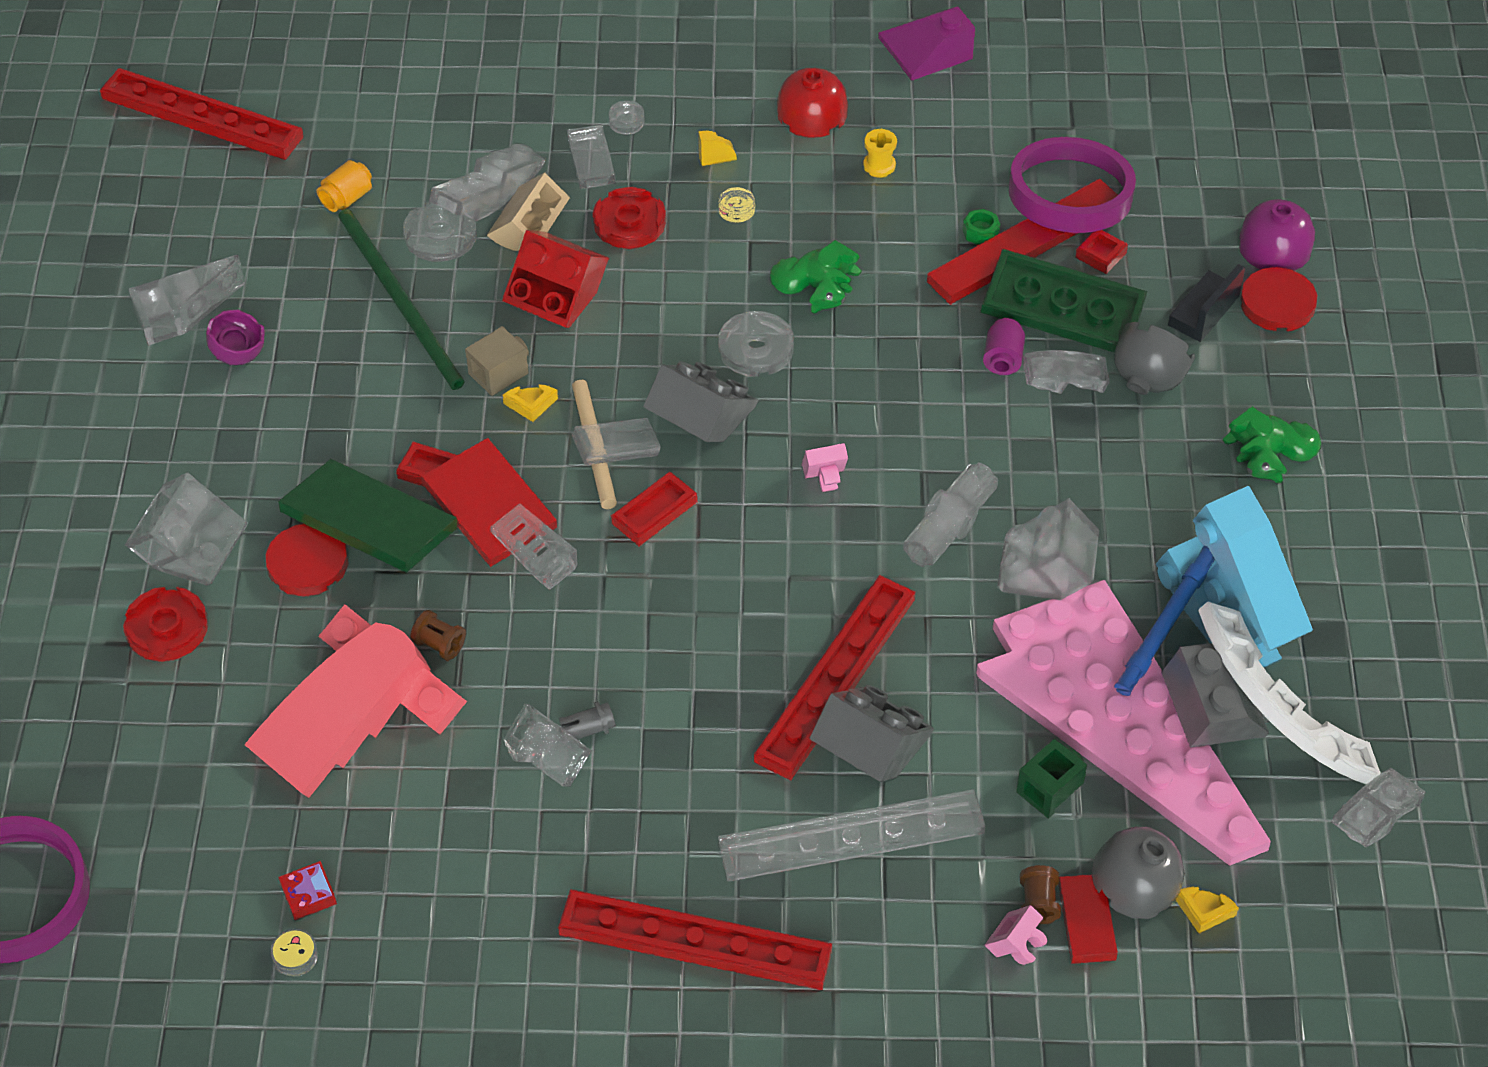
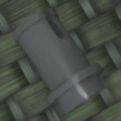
(589, 721)

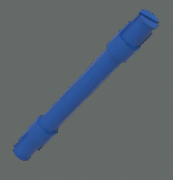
(1142, 658)

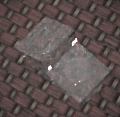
(546, 746)

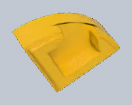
(714, 148)
(530, 401)
(1205, 908)

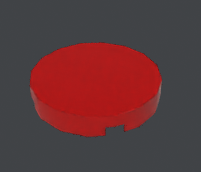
(629, 218)
(1278, 299)
(305, 560)
(165, 624)

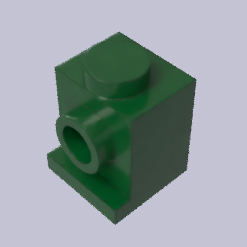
(1051, 777)

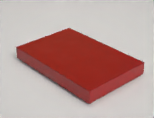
(479, 491)

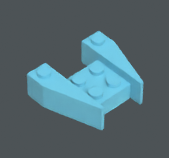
(1246, 572)

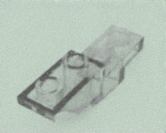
(491, 183)

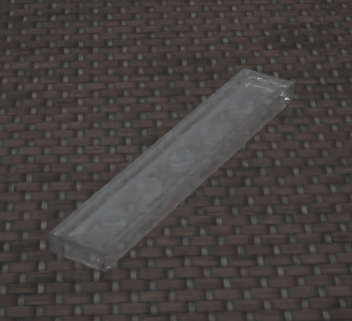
(851, 835)

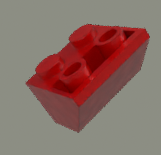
(554, 277)

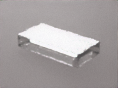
(591, 156)
(616, 441)

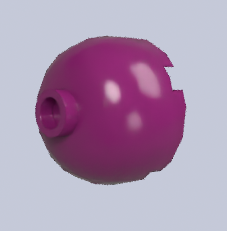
(1277, 235)

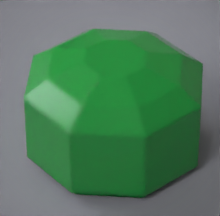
(980, 226)

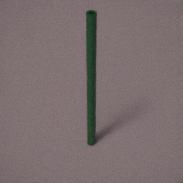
(401, 299)

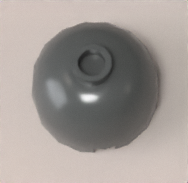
(1151, 359)
(1139, 872)

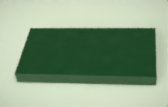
(1061, 300)
(368, 515)

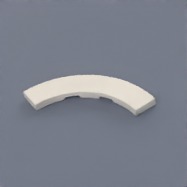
(1279, 704)

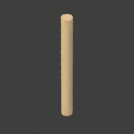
(601, 470)

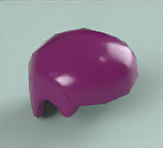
(235, 337)

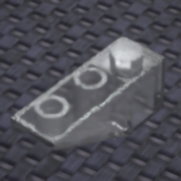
(183, 299)

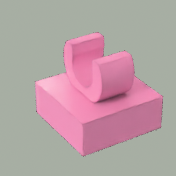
(825, 464)
(1013, 934)

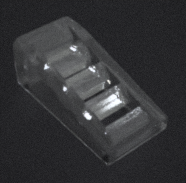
(550, 566)

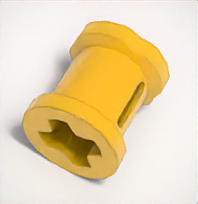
(880, 147)

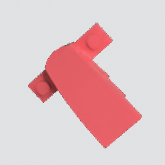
(349, 699)

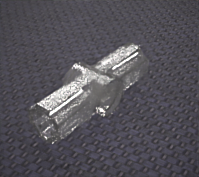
(950, 514)

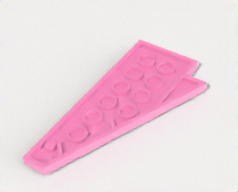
(1063, 676)

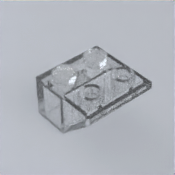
(187, 531)
(1050, 554)

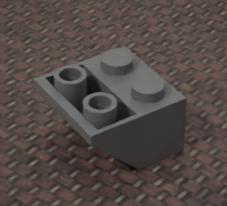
(699, 400)
(871, 731)

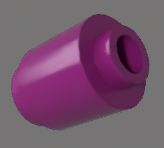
(1004, 347)

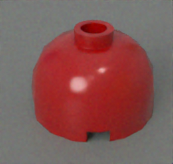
(812, 102)

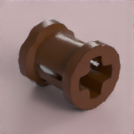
(438, 635)
(1040, 891)

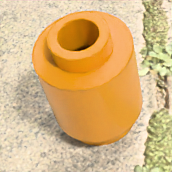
(345, 186)

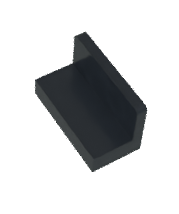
(1207, 303)

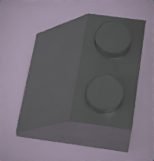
(1209, 699)

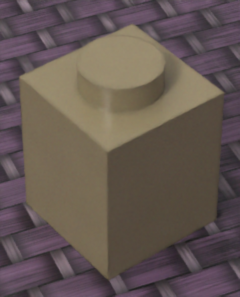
(497, 360)

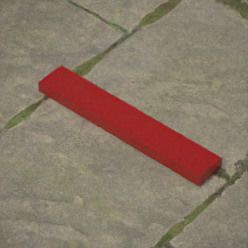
(202, 113)
(1028, 238)
(836, 671)
(696, 939)

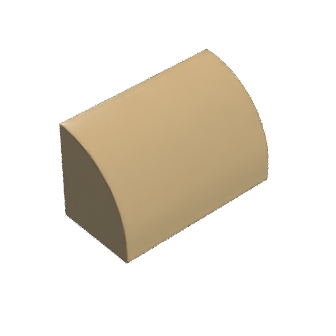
(530, 208)

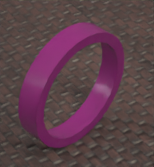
(1065, 217)
(45, 832)

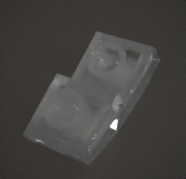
(1057, 368)
(1377, 807)

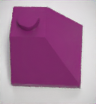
(931, 42)

